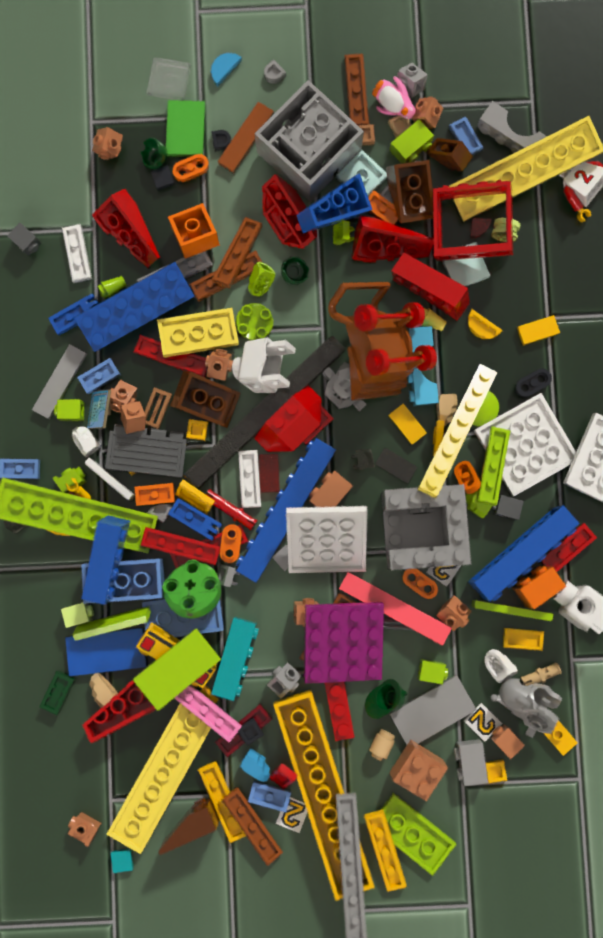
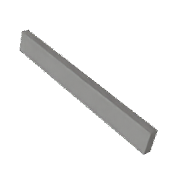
(351, 865)

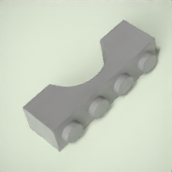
(495, 124)

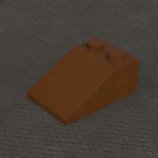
(411, 190)
(205, 399)
(197, 822)

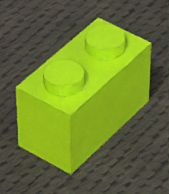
(411, 143)

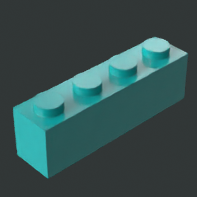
(234, 658)

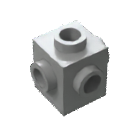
(413, 79)
(284, 680)

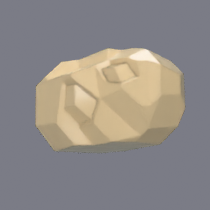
(446, 407)
(101, 689)

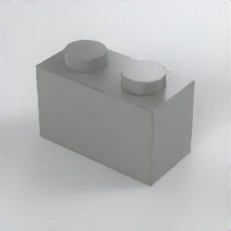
(471, 762)

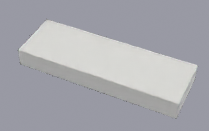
(77, 253)
(249, 479)
(112, 481)

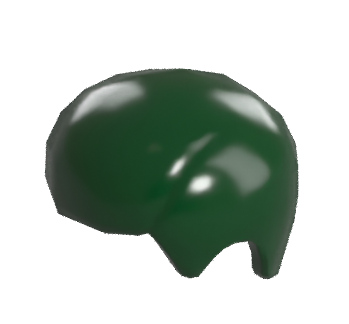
(153, 153)
(294, 271)

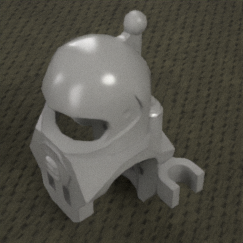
(341, 385)
(530, 704)

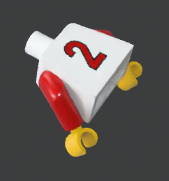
(582, 185)

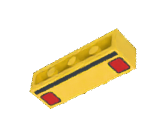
(157, 641)

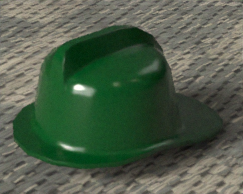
(385, 699)

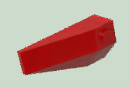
(123, 220)
(383, 240)

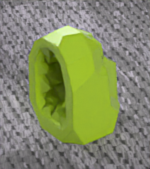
(260, 279)
(475, 507)

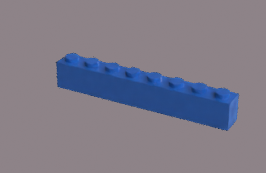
(295, 495)

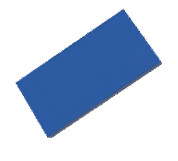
(105, 652)

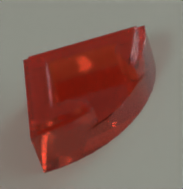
(479, 226)

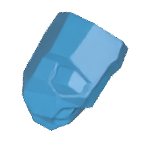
(255, 765)

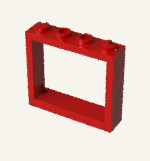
(462, 191)

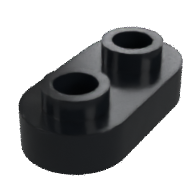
(532, 383)

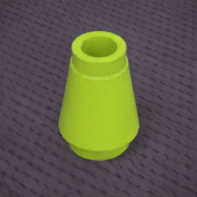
(111, 287)

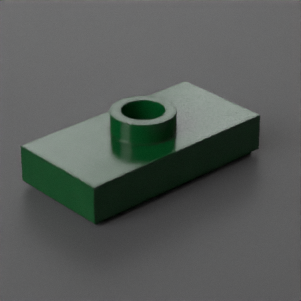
(57, 693)

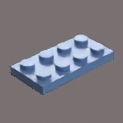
(179, 626)

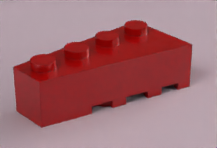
(431, 285)
(119, 712)

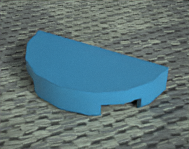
(224, 66)

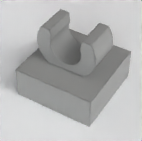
(226, 575)

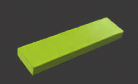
(493, 466)
(512, 610)
(112, 623)

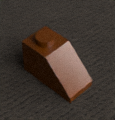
(450, 153)

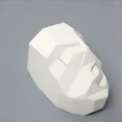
(85, 441)
(499, 666)

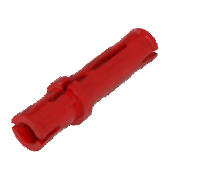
(231, 510)

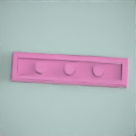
(209, 712)

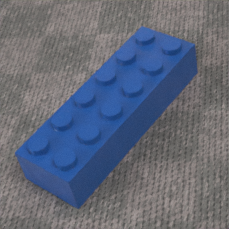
(134, 306)
(523, 553)

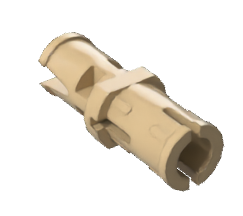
(541, 675)

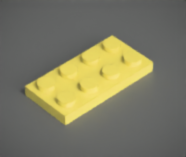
(197, 332)

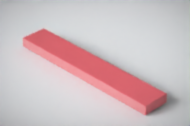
(396, 609)

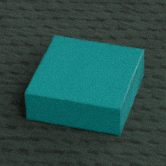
(122, 860)

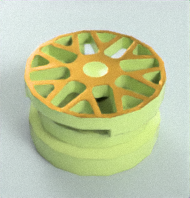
(499, 232)

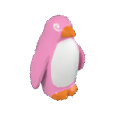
(393, 99)

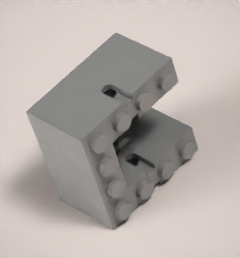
(311, 133)
(427, 538)

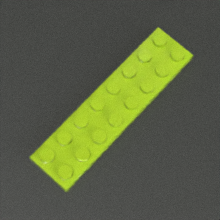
(67, 512)

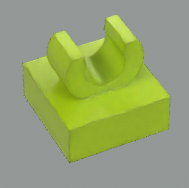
(341, 232)

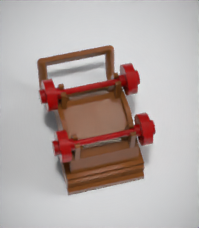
(380, 344)

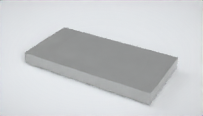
(433, 711)

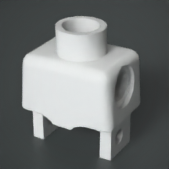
(261, 365)
(592, 606)

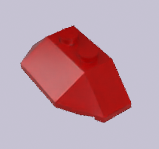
(280, 209)
(292, 422)

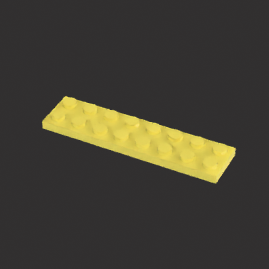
(533, 165)
(159, 779)

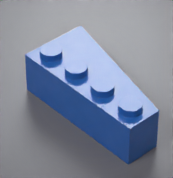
(340, 204)
(105, 559)

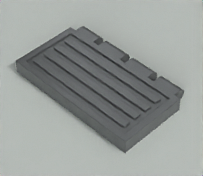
(146, 453)

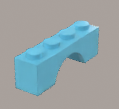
(423, 391)

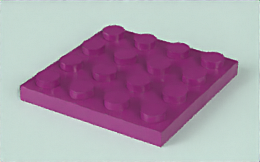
(343, 642)

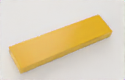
(218, 789)
(385, 850)

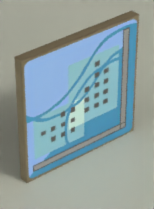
(99, 409)

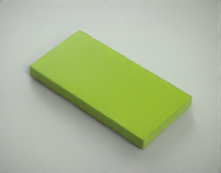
(176, 669)
(416, 835)

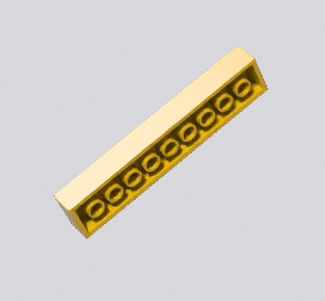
(317, 780)

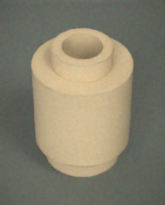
(382, 745)

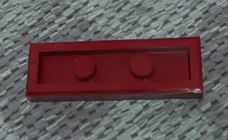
(262, 718)

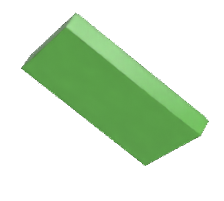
(185, 128)

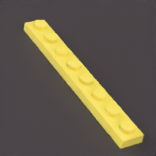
(457, 431)

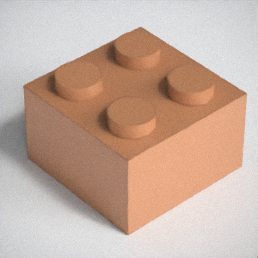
(331, 492)
(418, 770)

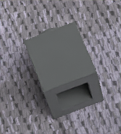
(24, 239)
(508, 507)

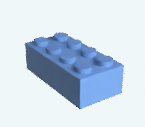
(135, 580)

